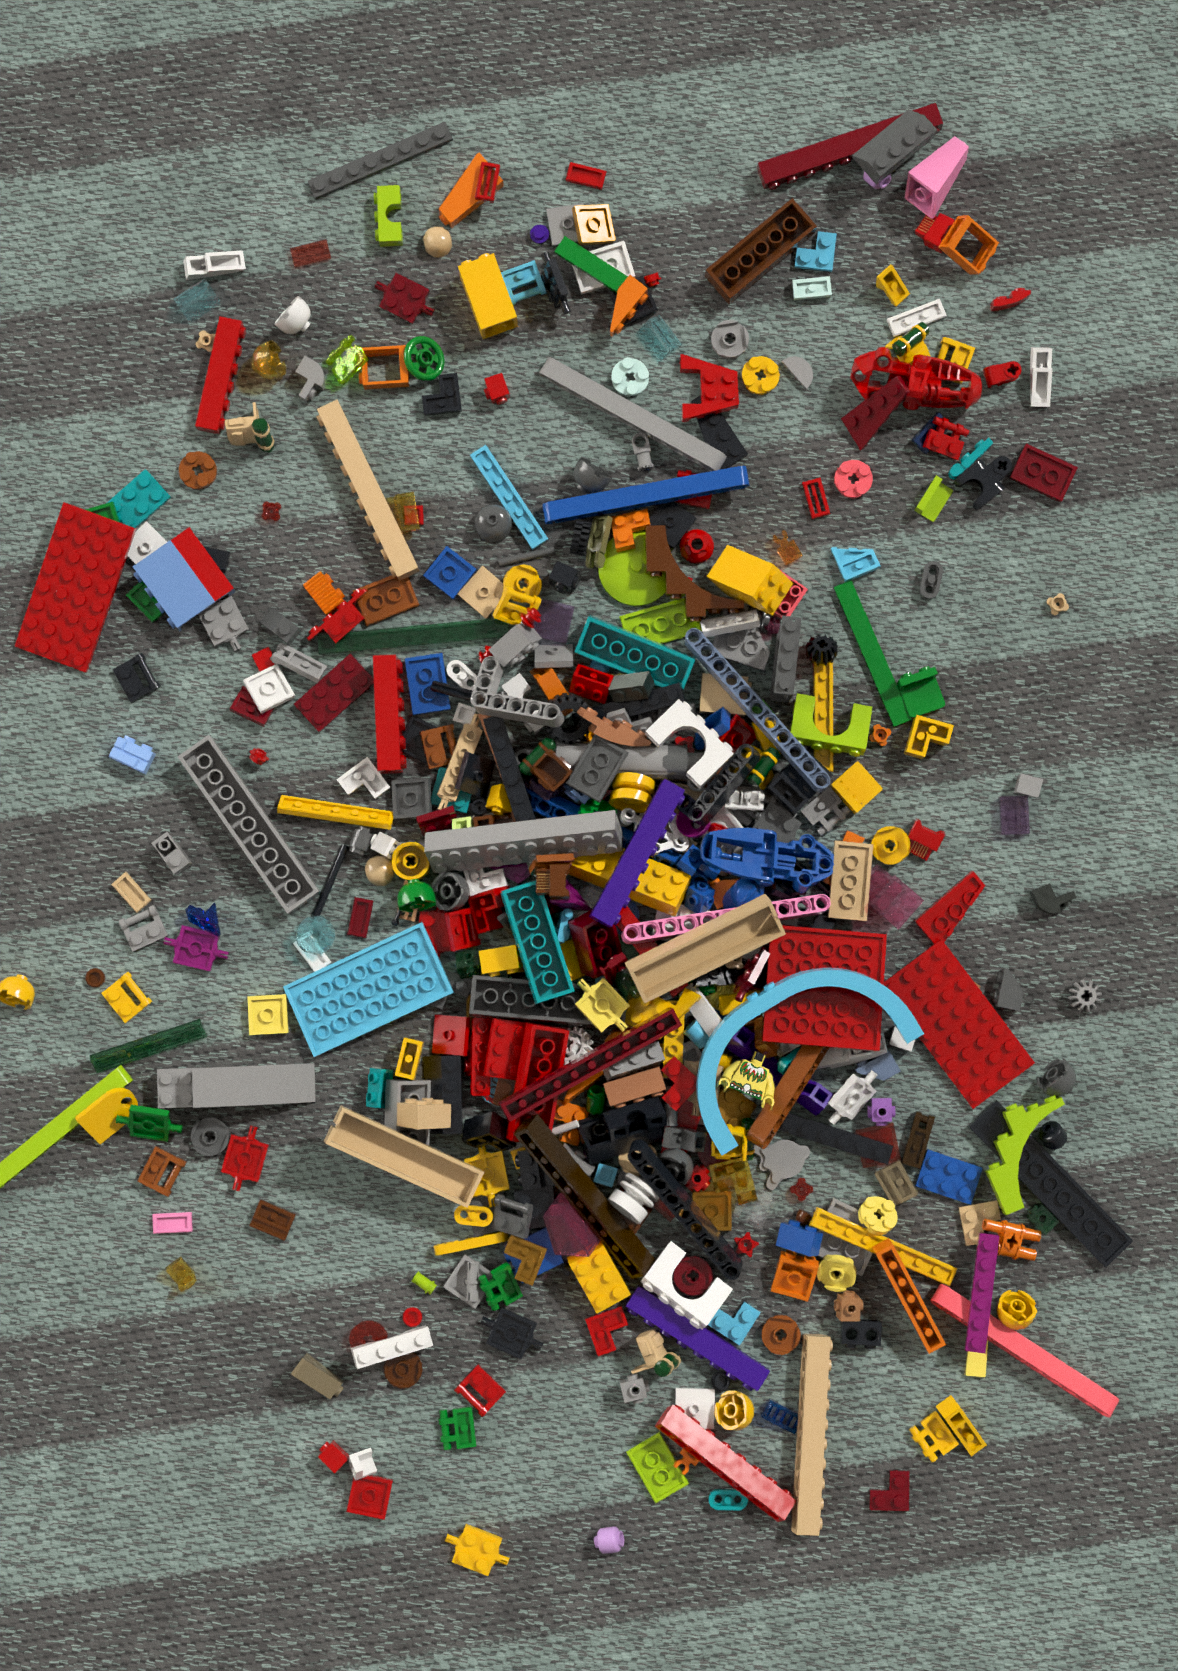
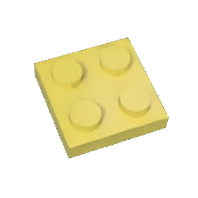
(268, 1014)

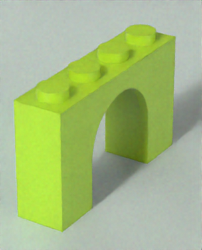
(851, 741)

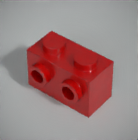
(591, 683)

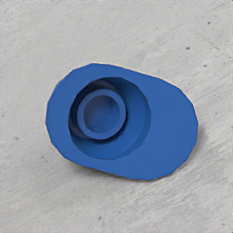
(741, 893)

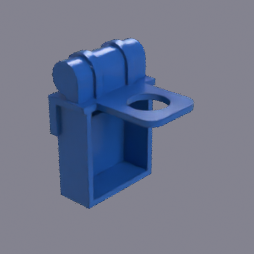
(718, 721)

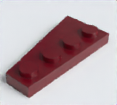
(869, 416)

